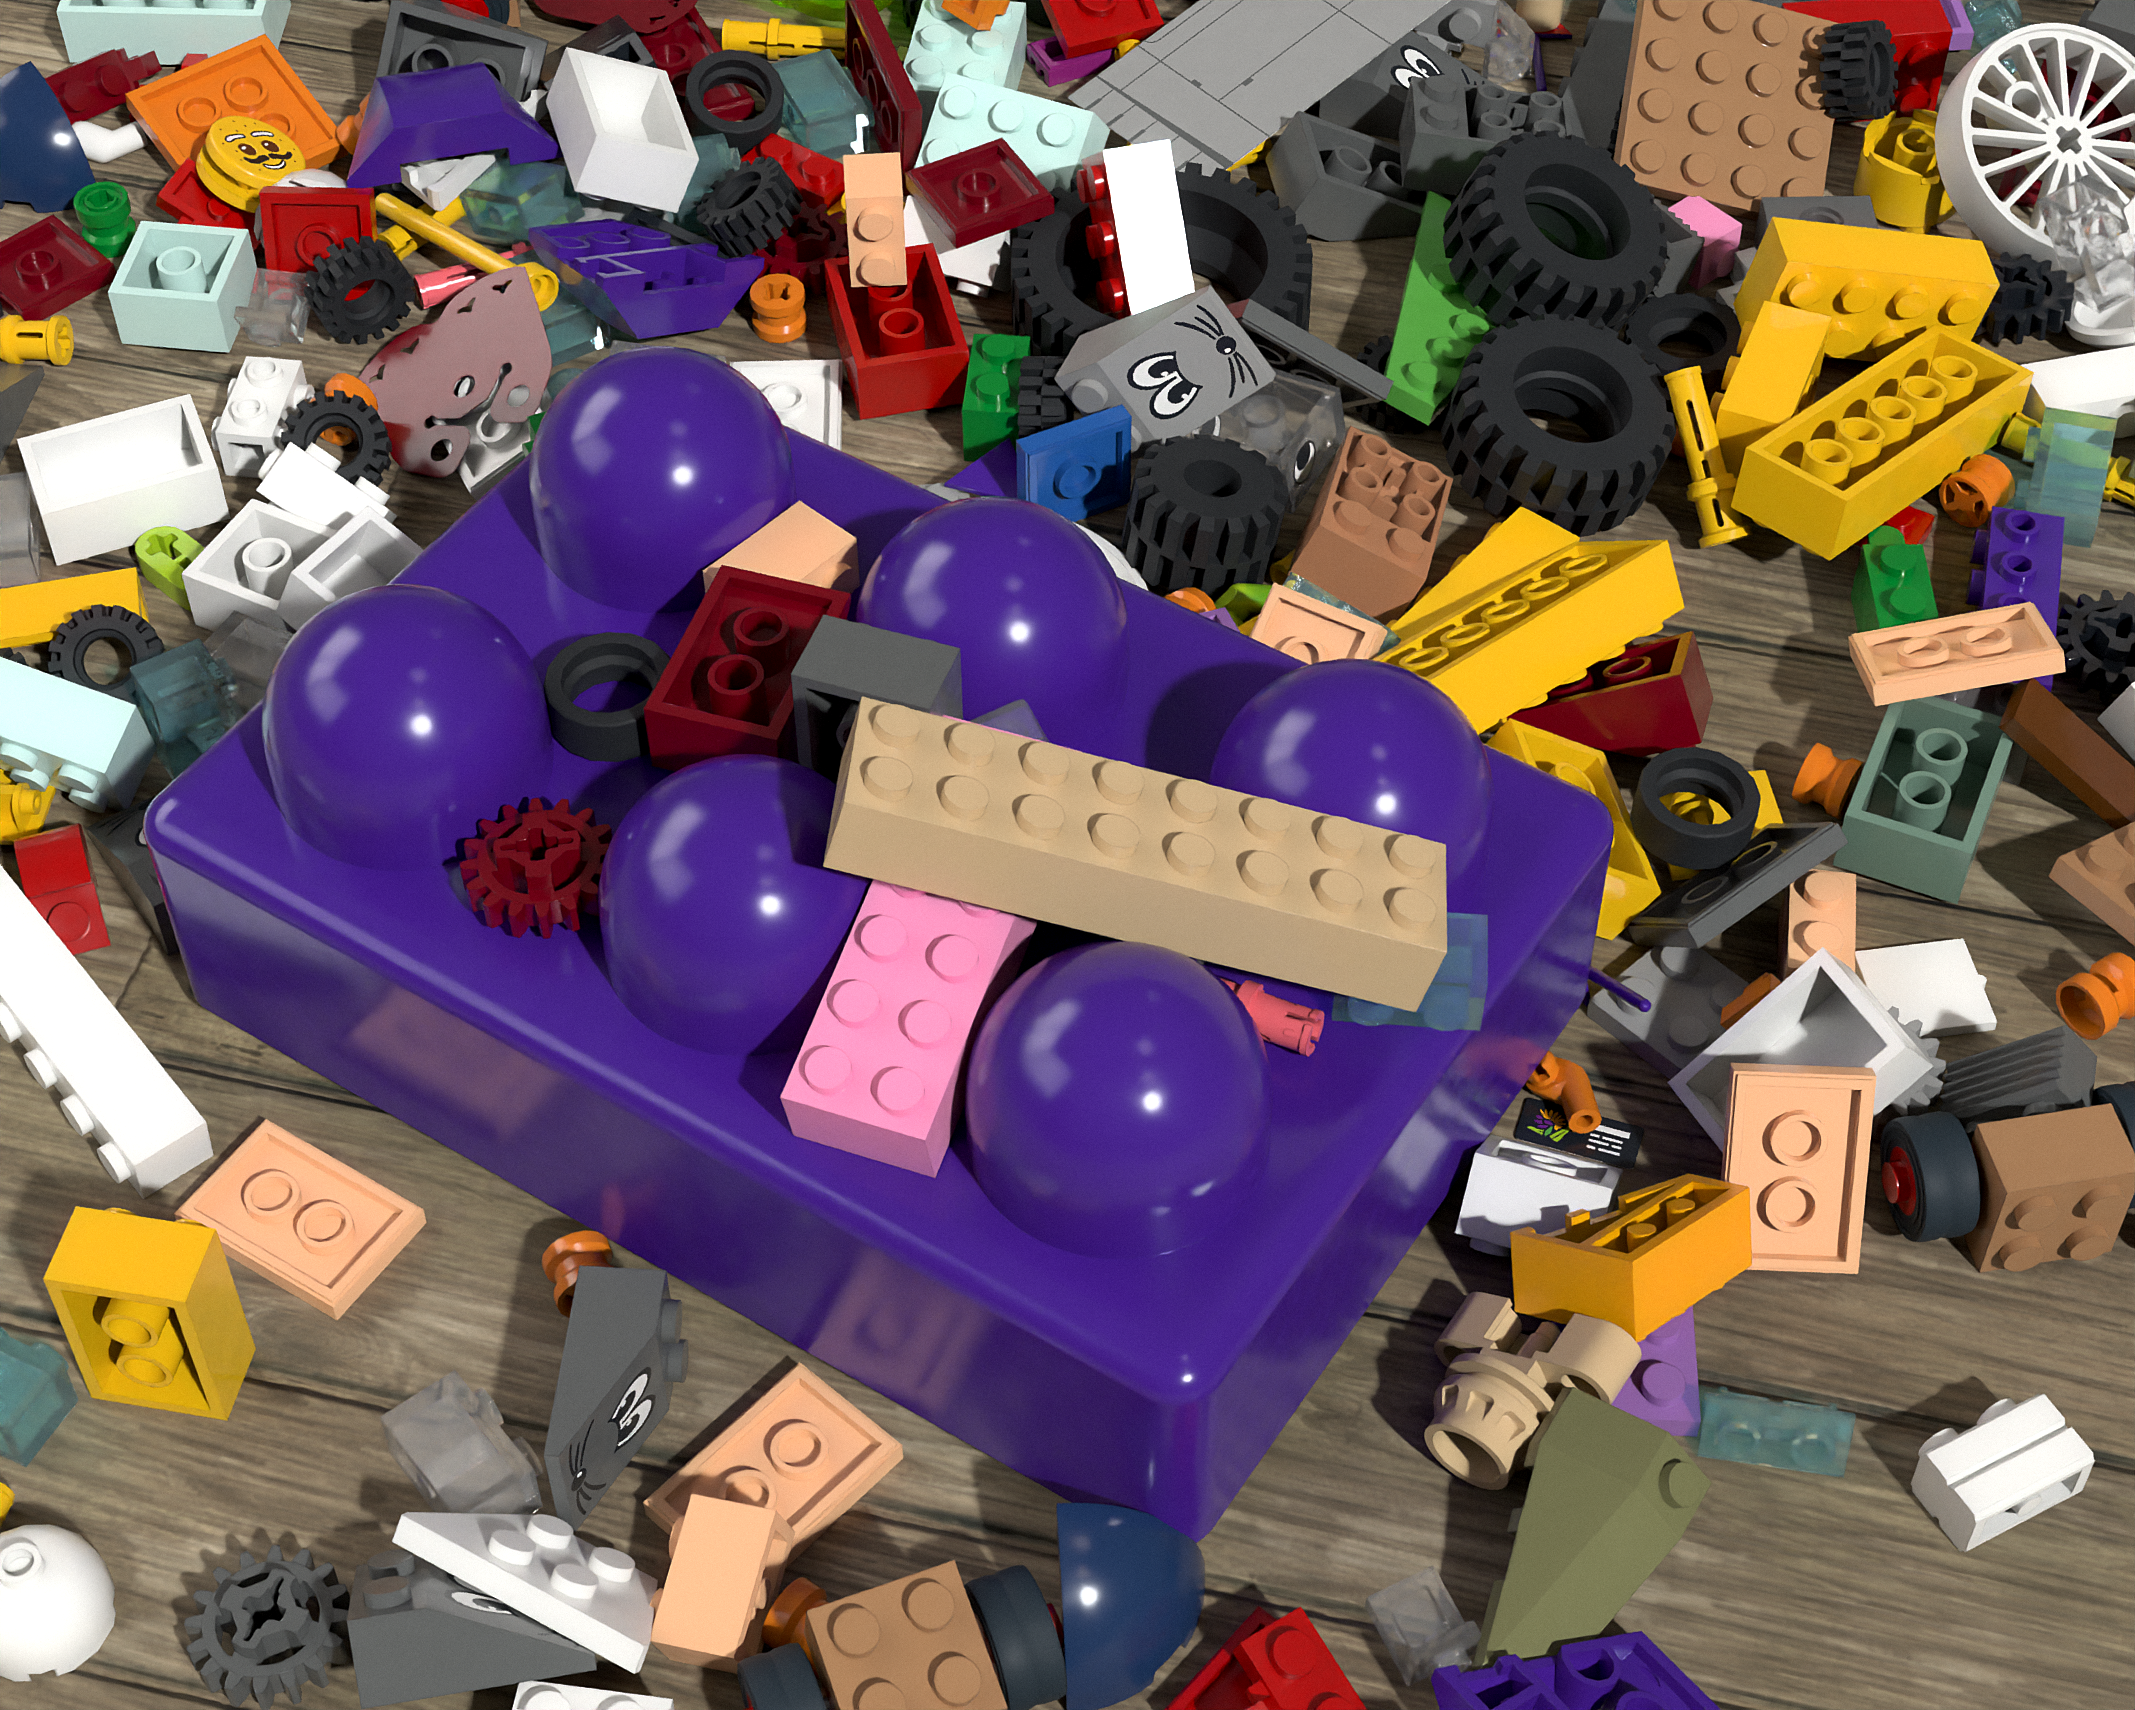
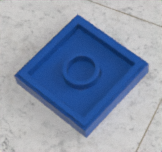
(1078, 465)

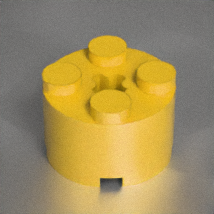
(1902, 172)

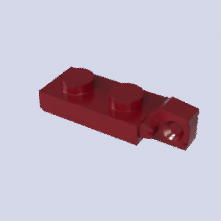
(100, 82)

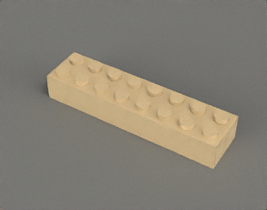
(1138, 855)

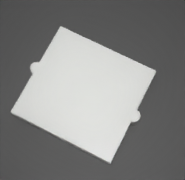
(1929, 984)

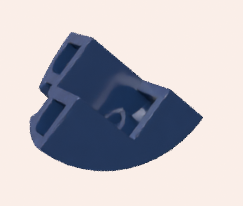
(38, 145)
(1126, 1599)

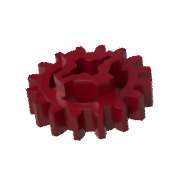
(806, 246)
(536, 867)

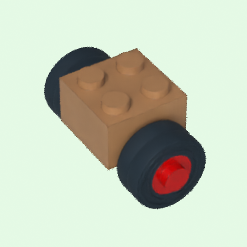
(2022, 1185)
(920, 1648)

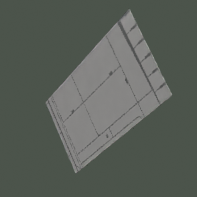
(1241, 71)

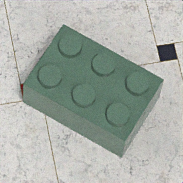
(1925, 796)

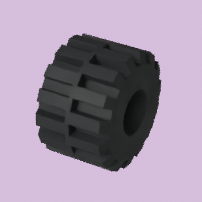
(1203, 515)

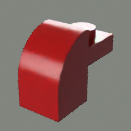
(63, 886)

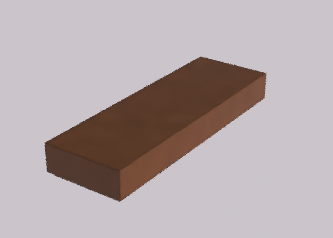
(2071, 752)

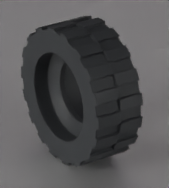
(1688, 320)

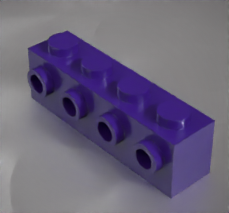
(2018, 565)

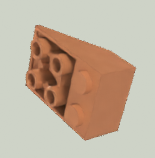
(1373, 527)

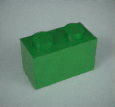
(992, 393)

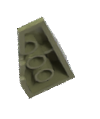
(1594, 1525)

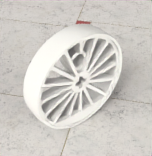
(2047, 130)

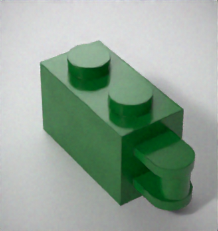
(1891, 583)

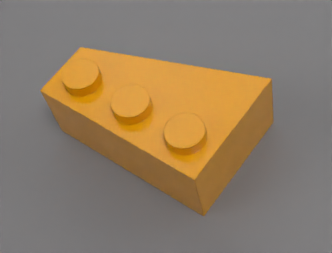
(1637, 1262)

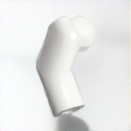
(106, 145)

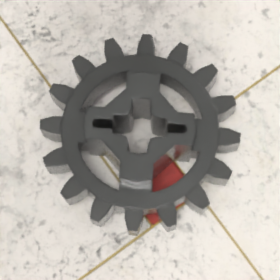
(269, 1627)

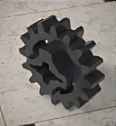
(2027, 300)
(2099, 643)

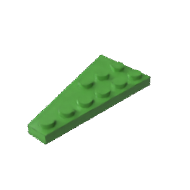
(1433, 325)

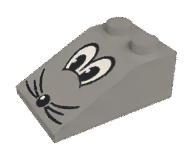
(1166, 367)

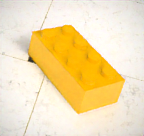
(1871, 283)

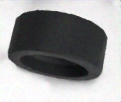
(735, 68)
(593, 662)
(1704, 774)

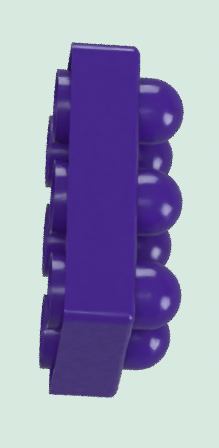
(1143, 1195)

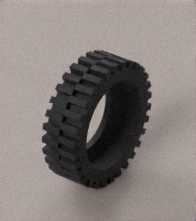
(1228, 237)

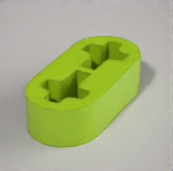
(154, 559)

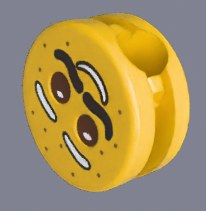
(243, 158)

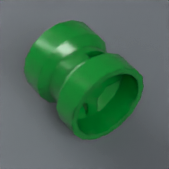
(105, 217)

